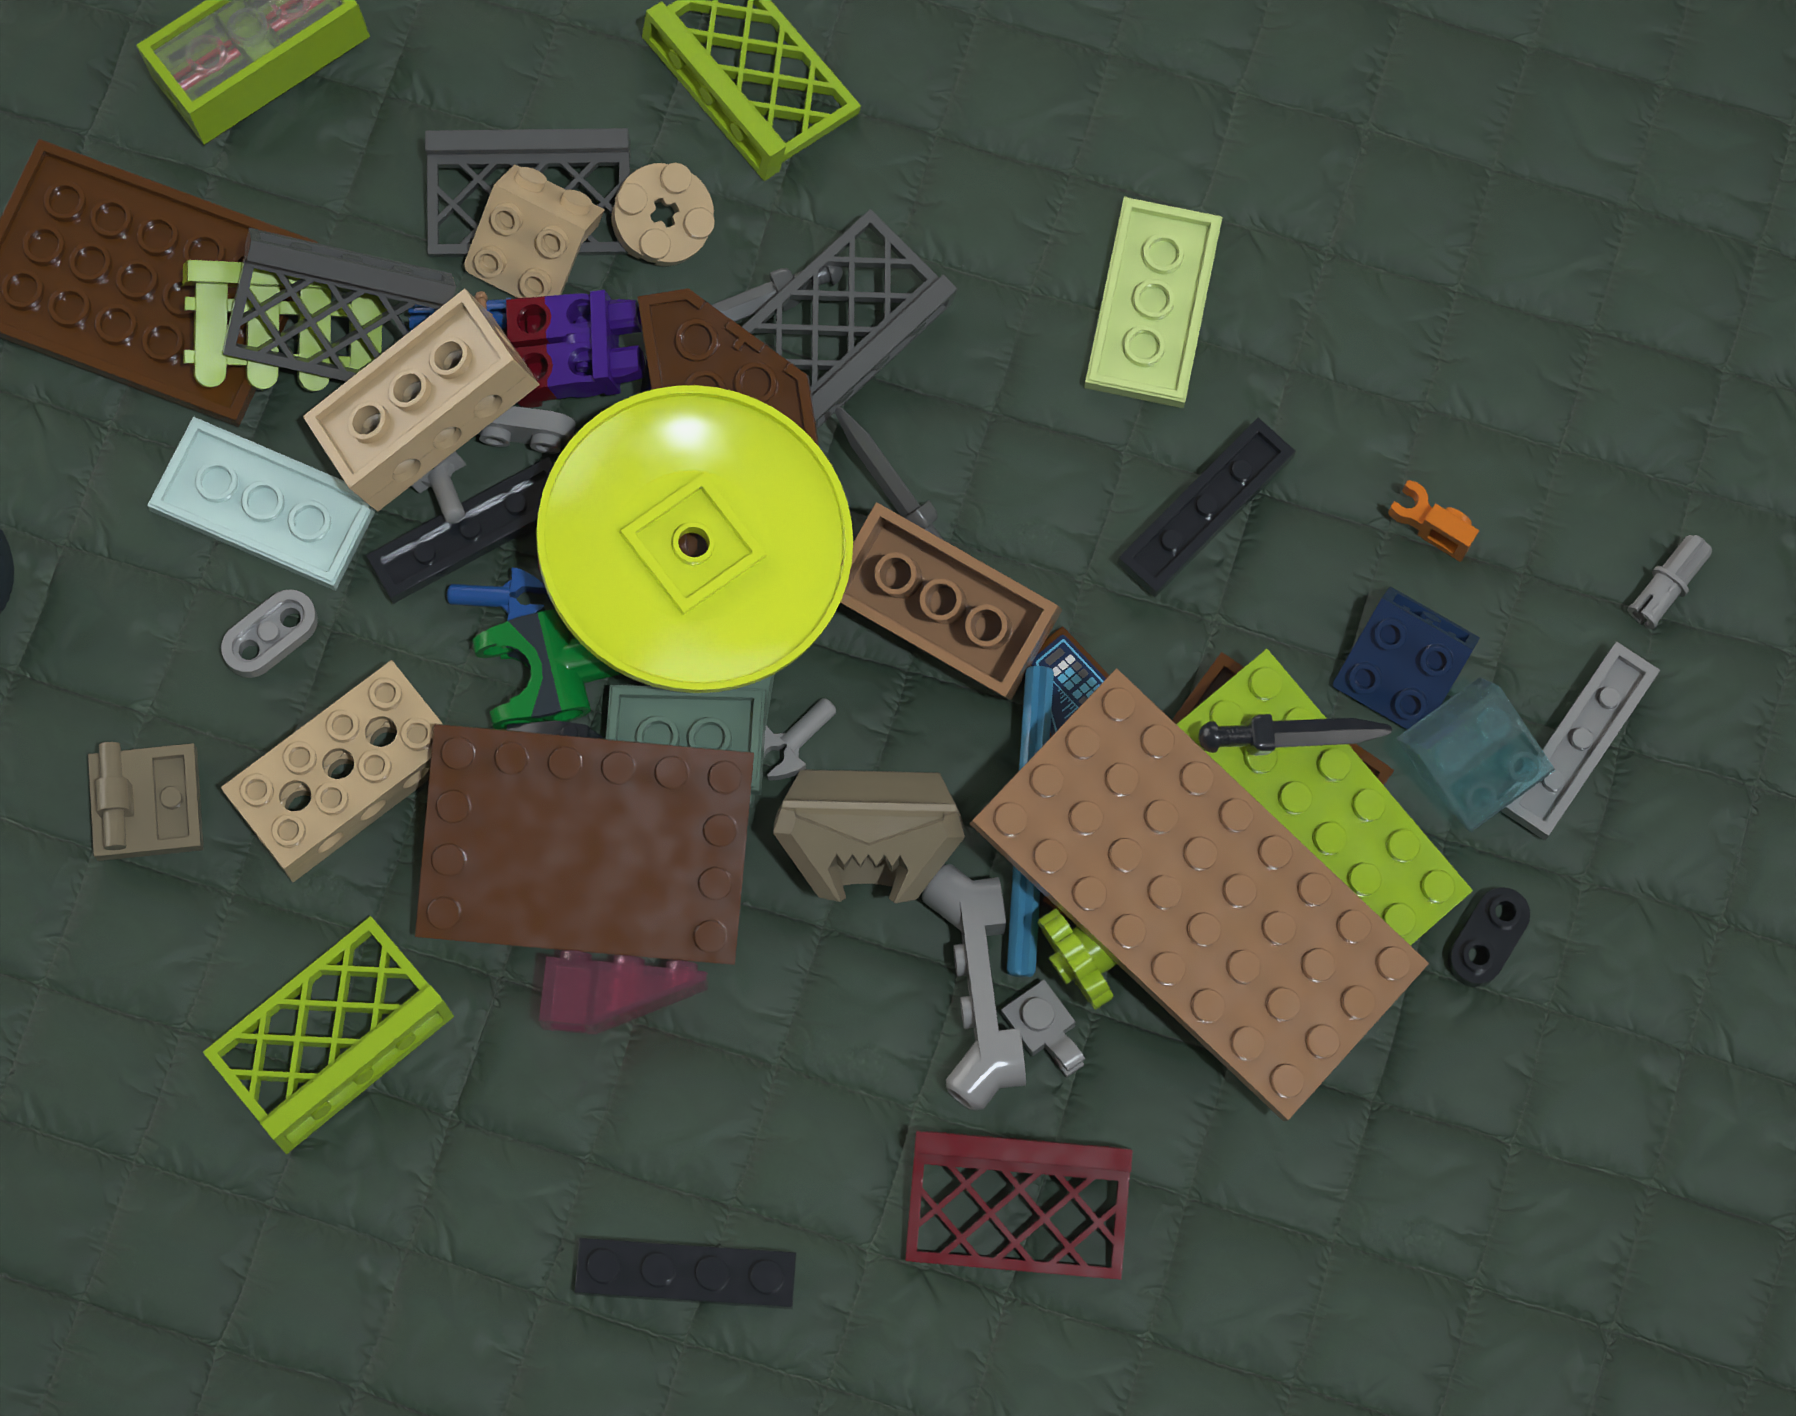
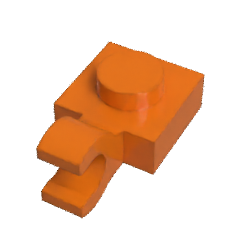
(1441, 527)

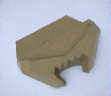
(868, 829)

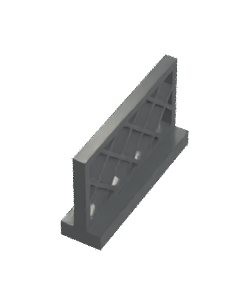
(525, 149)
(335, 268)
(881, 342)

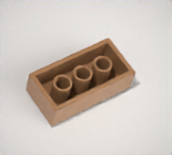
(946, 601)

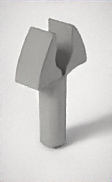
(443, 487)
(796, 738)

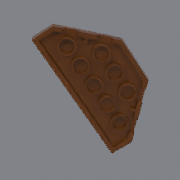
(703, 347)

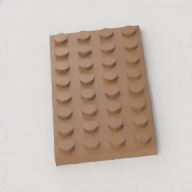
(1200, 894)

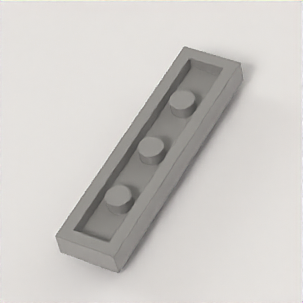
(1584, 738)

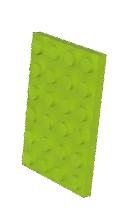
(1333, 804)

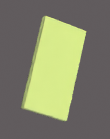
(1153, 302)

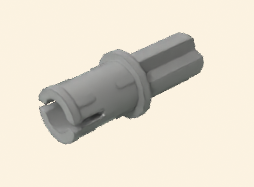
(1670, 581)

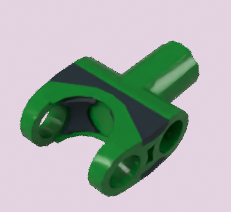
(556, 665)

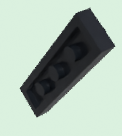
(1206, 507)
(444, 547)
(685, 1273)

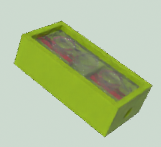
(244, 53)

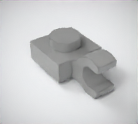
(1043, 1025)

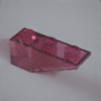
(601, 995)

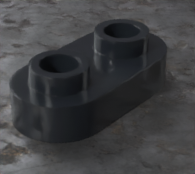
(1489, 935)

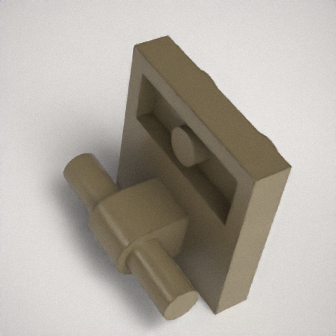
(145, 801)

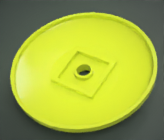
(708, 468)

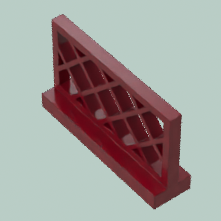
(1025, 1157)

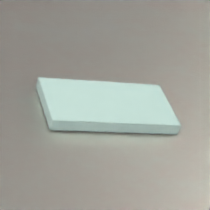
(262, 503)

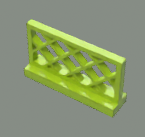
(722, 98)
(356, 1067)

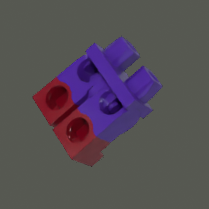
(574, 344)

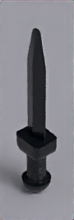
(1263, 734)

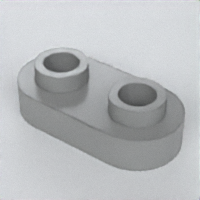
(541, 429)
(266, 630)

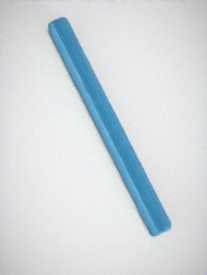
(1024, 894)

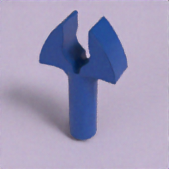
(500, 596)

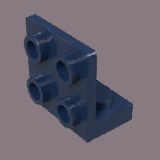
(1405, 660)

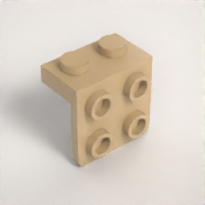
(530, 234)

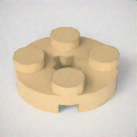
(674, 187)

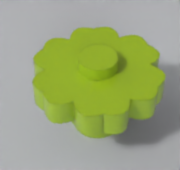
(1078, 958)

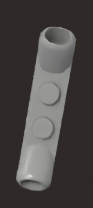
(996, 1055)

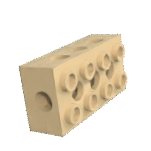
(420, 400)
(308, 757)

